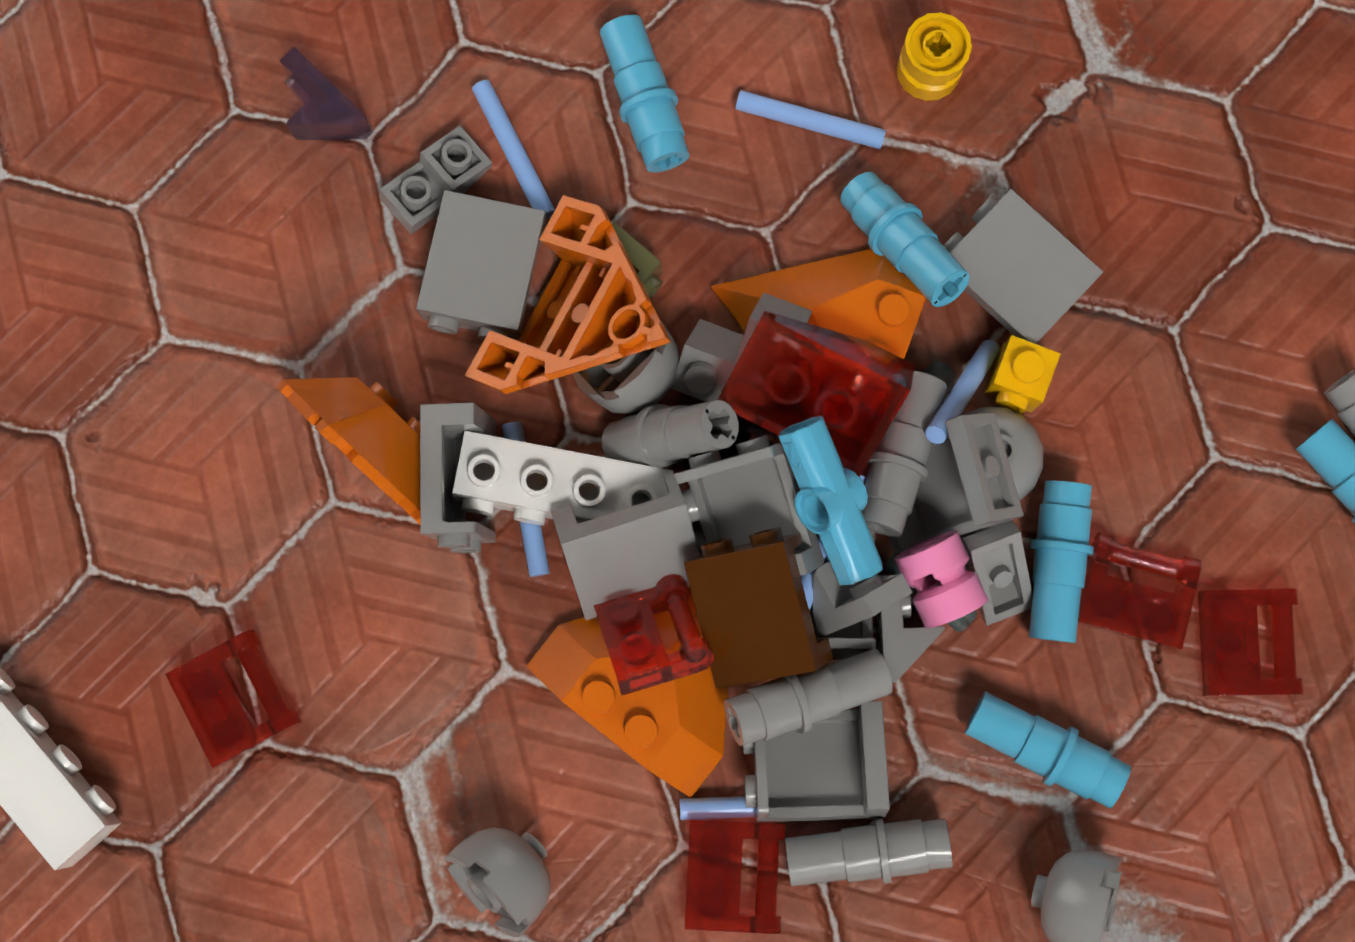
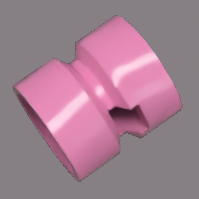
(941, 580)

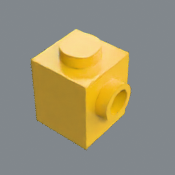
(1021, 375)

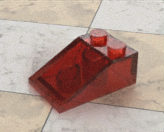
(810, 372)

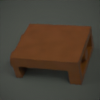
(755, 609)

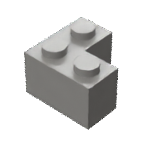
(714, 350)

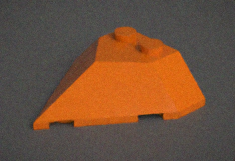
(846, 293)
(586, 314)
(366, 431)
(665, 728)

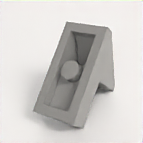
(1002, 569)
(844, 605)
(899, 644)

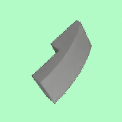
(448, 165)

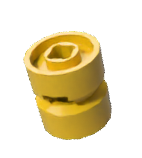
(933, 56)

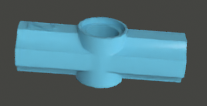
(831, 500)

